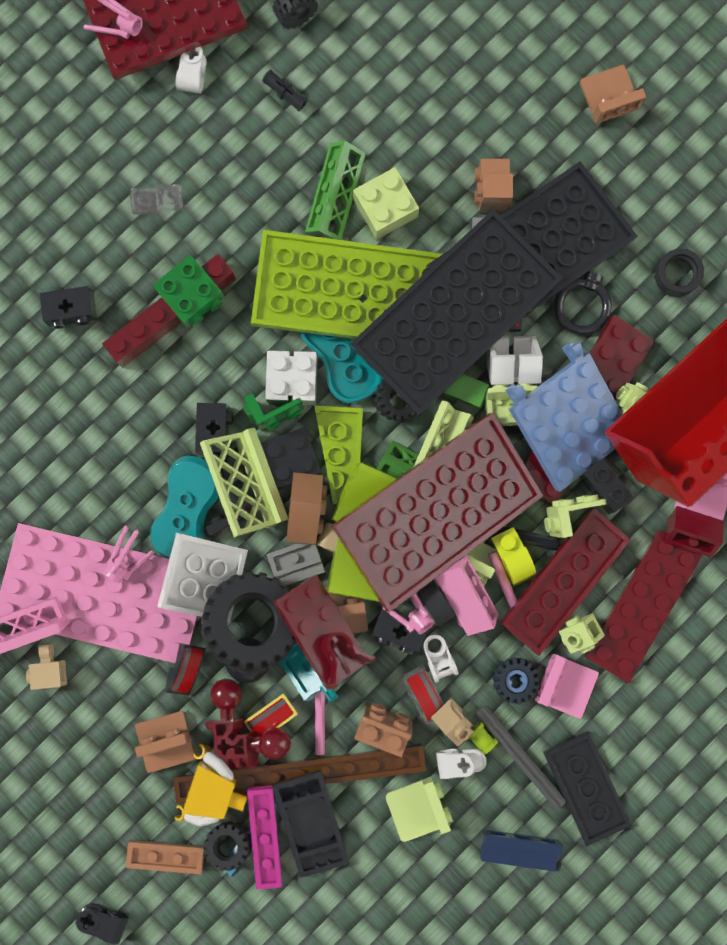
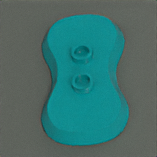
(346, 372)
(187, 504)

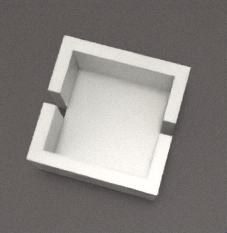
(521, 367)
(291, 377)

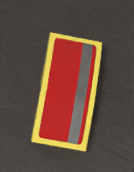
(272, 715)

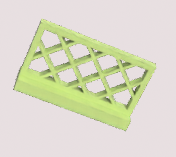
(258, 478)

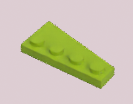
(341, 443)

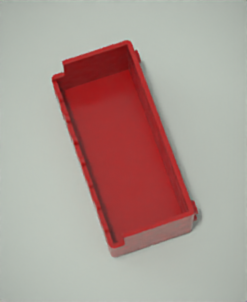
(679, 428)

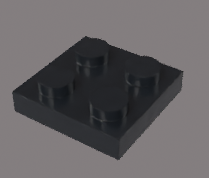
(290, 454)

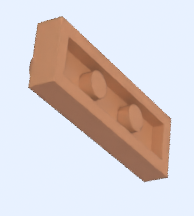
(165, 857)

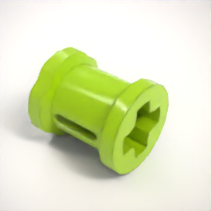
(482, 739)

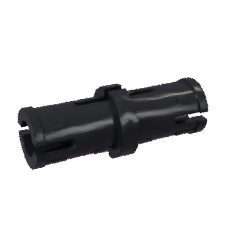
(284, 90)

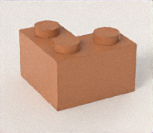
(493, 185)
(306, 506)

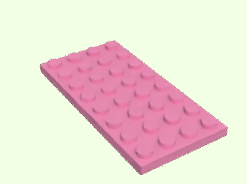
(97, 608)

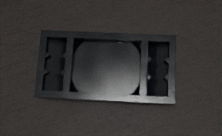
(310, 823)

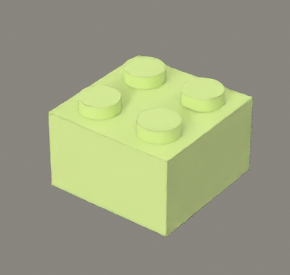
(385, 203)

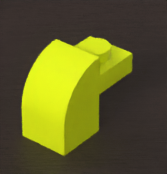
(514, 557)

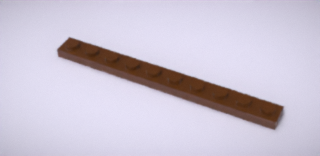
(334, 769)

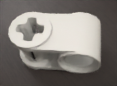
(191, 72)
(439, 661)
(459, 763)

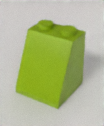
(360, 486)
(346, 578)

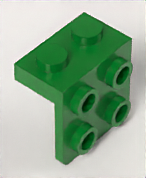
(189, 292)
(271, 420)

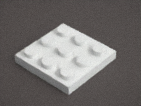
(196, 571)

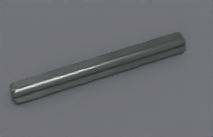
(520, 757)

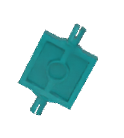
(304, 676)

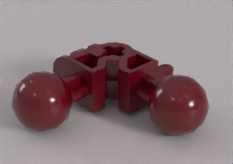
(272, 743)

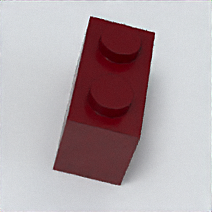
(694, 531)

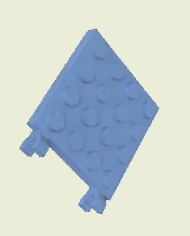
(567, 418)

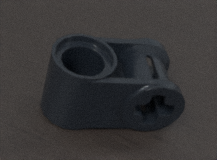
(105, 924)

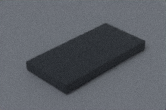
(587, 788)

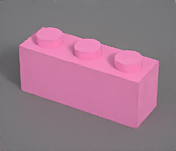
(467, 597)

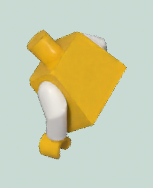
(210, 791)

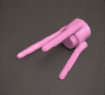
(127, 21)
(116, 566)
(419, 617)

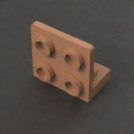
(611, 94)

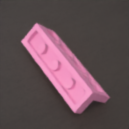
(37, 631)

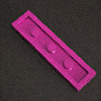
(264, 837)

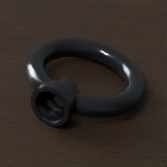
(592, 282)

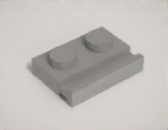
(295, 563)

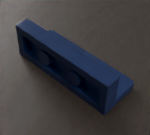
(520, 850)

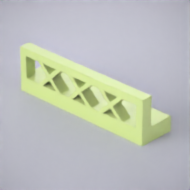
(444, 429)

